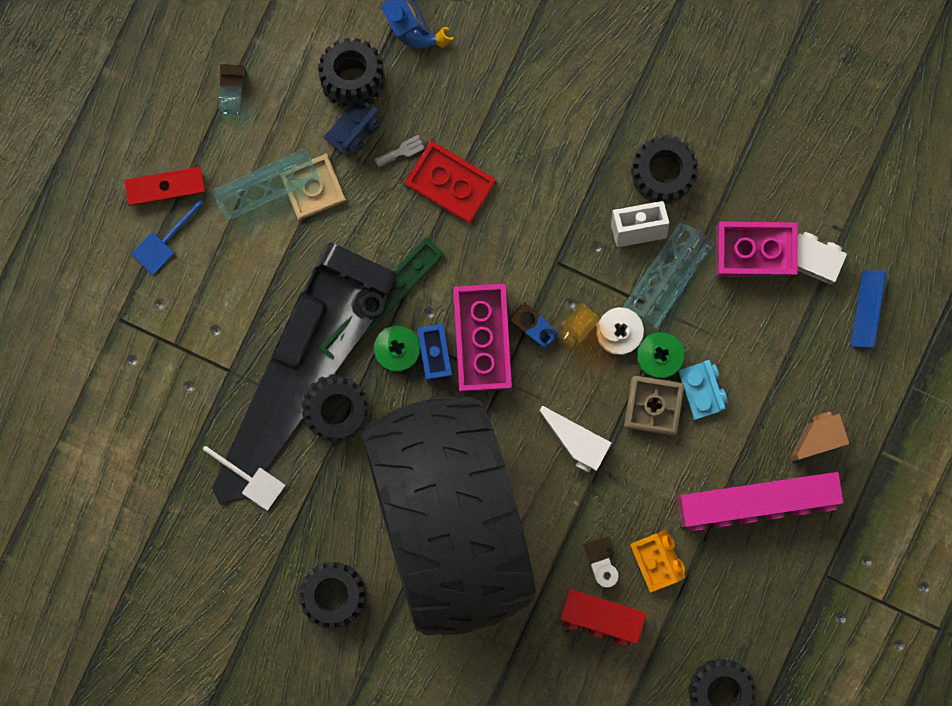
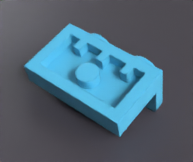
(702, 389)

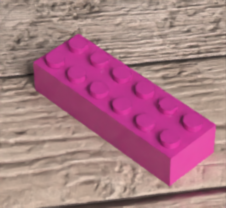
(760, 499)

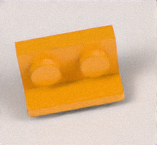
(658, 560)

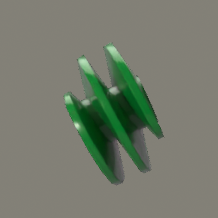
(392, 361)
(655, 367)

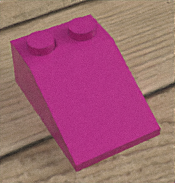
(756, 249)

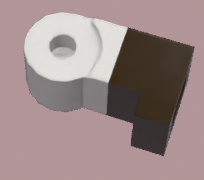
(603, 571)

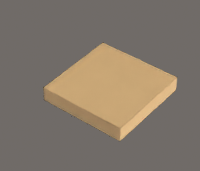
(318, 194)

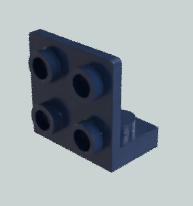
(352, 128)

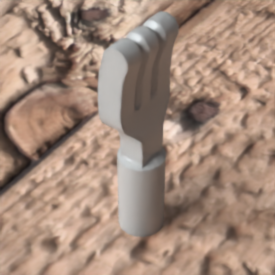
(407, 149)

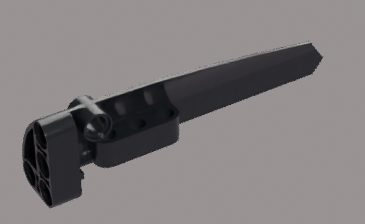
(331, 296)

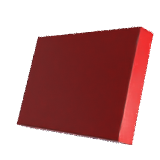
(450, 182)

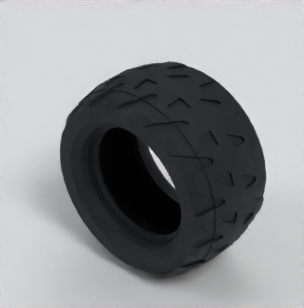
(450, 515)

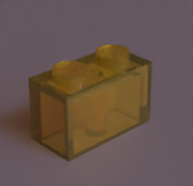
(578, 325)

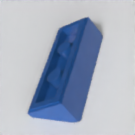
(868, 309)

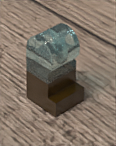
(231, 88)

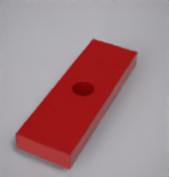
(148, 188)

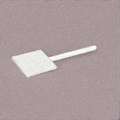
(261, 488)

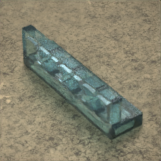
(261, 175)
(672, 276)

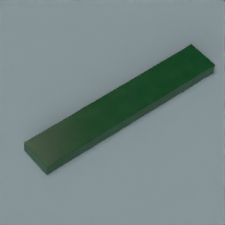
(409, 274)

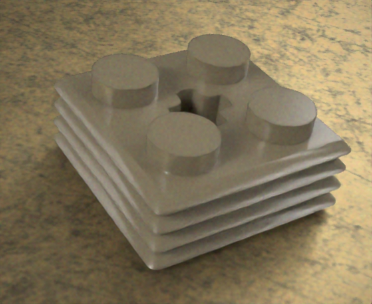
(668, 395)

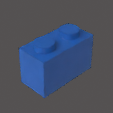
(434, 352)

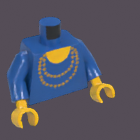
(410, 25)

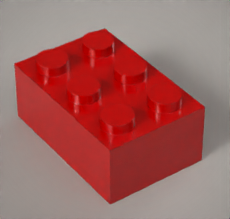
(602, 617)

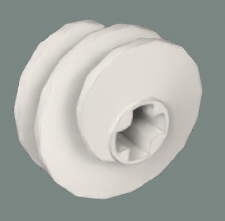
(633, 332)

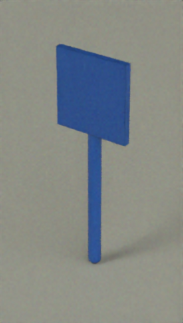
(153, 251)

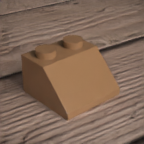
(821, 435)

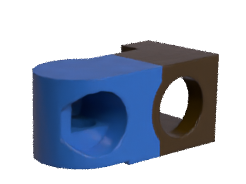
(533, 325)

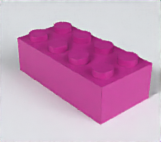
(482, 338)

